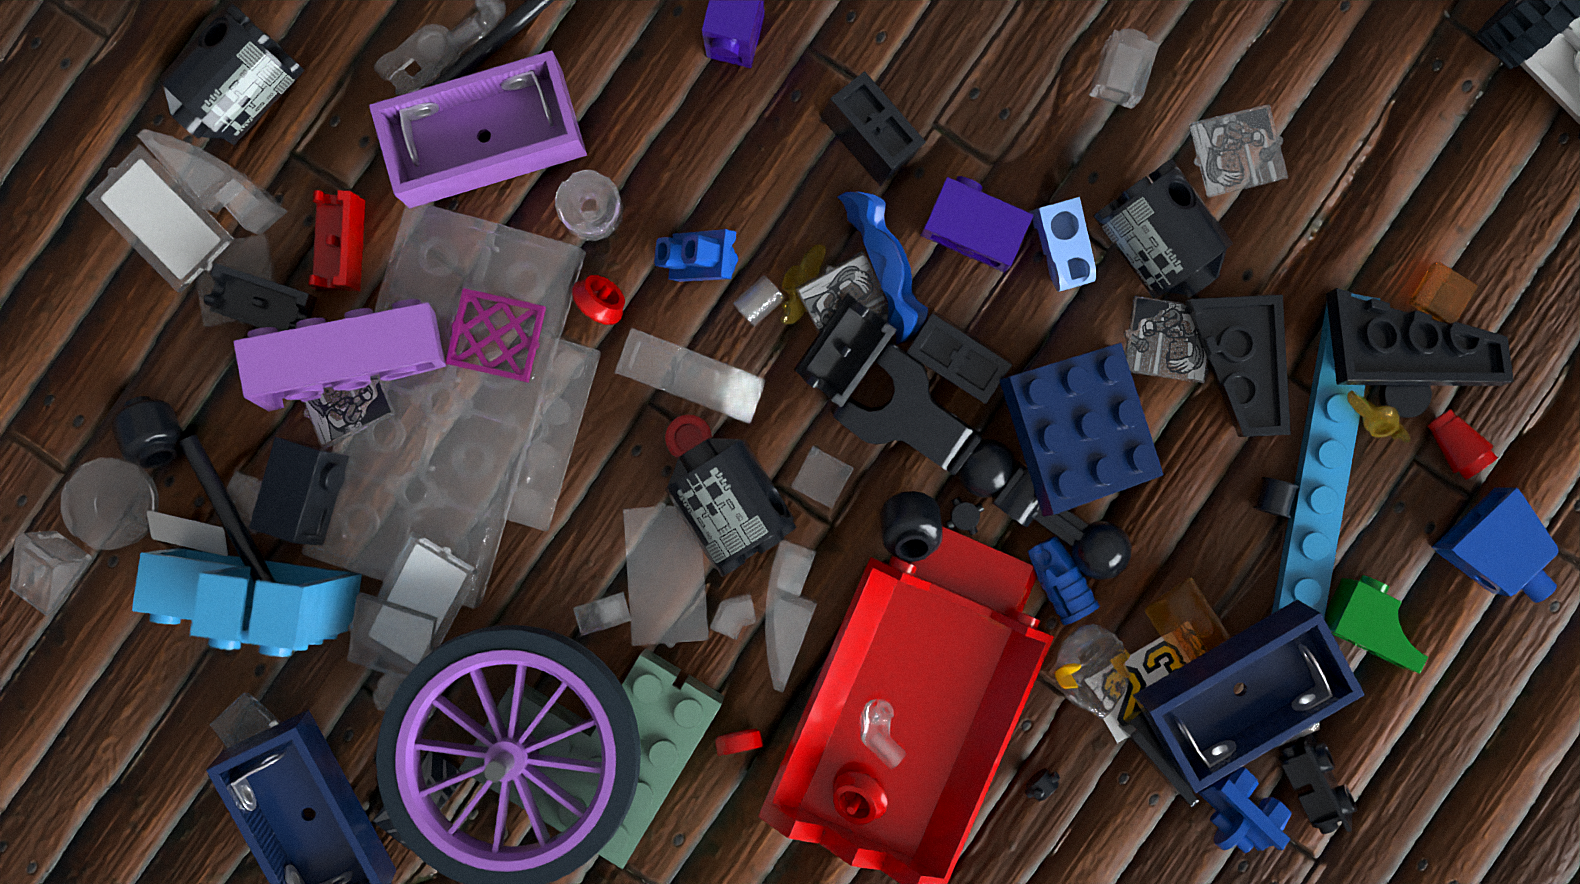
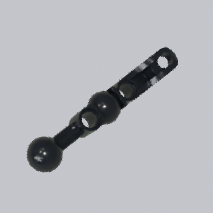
(982, 465)

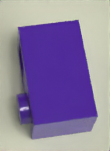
(733, 30)
(976, 224)

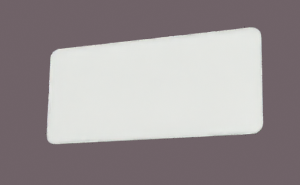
(187, 533)

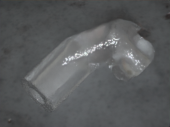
(477, 25)

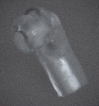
(876, 730)

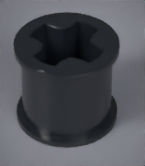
(1276, 497)

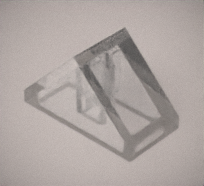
(45, 568)

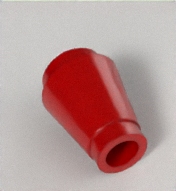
(1461, 445)

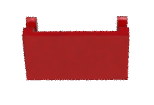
(338, 241)

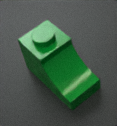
(1370, 620)

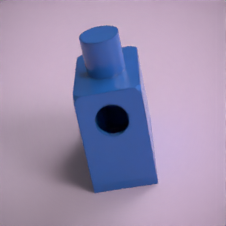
(1502, 546)

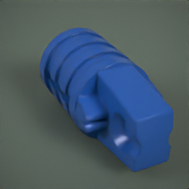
(1062, 581)

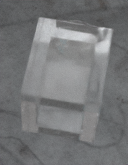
(1124, 67)

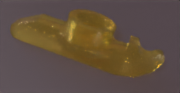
(796, 276)
(1378, 420)

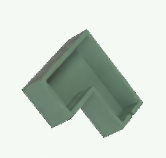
(669, 731)

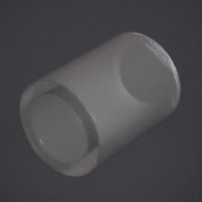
(759, 301)

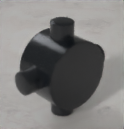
(964, 516)
(1042, 784)

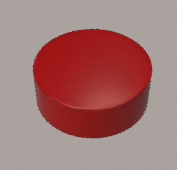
(686, 433)
(738, 741)

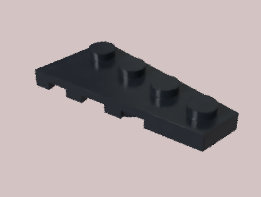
(1405, 348)

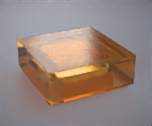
(1443, 293)

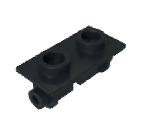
(1327, 800)

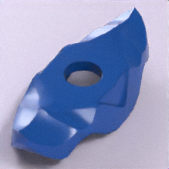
(889, 261)

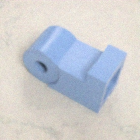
(1065, 243)

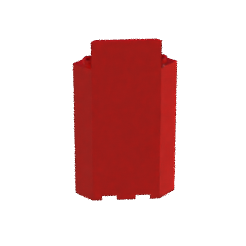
(954, 702)

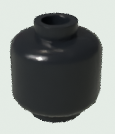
(147, 432)
(911, 525)

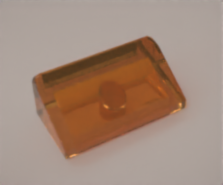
(1187, 622)

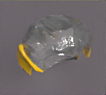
(1093, 669)

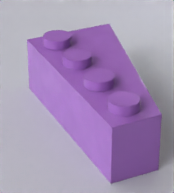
(338, 352)

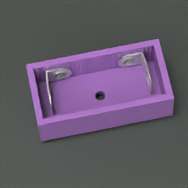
(435, 131)

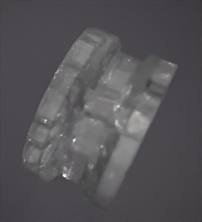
(589, 205)

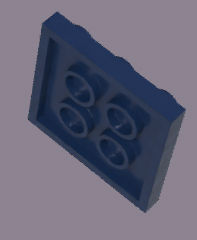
(1081, 429)

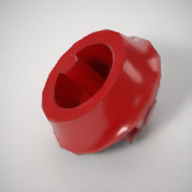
(599, 299)
(859, 797)

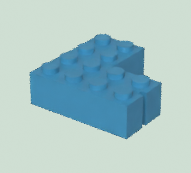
(230, 610)

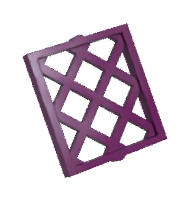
(460, 327)

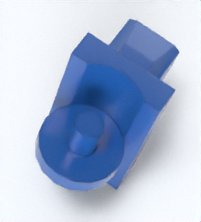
(697, 255)
(1240, 819)

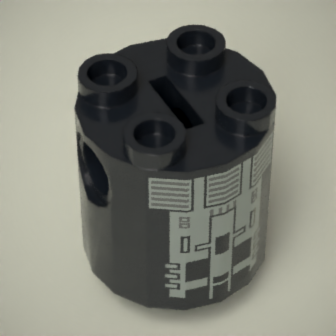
(227, 78)
(1166, 233)
(728, 502)

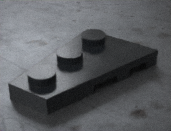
(1247, 359)

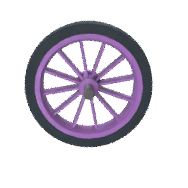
(508, 757)

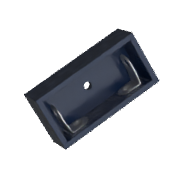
(1289, 680)
(268, 786)

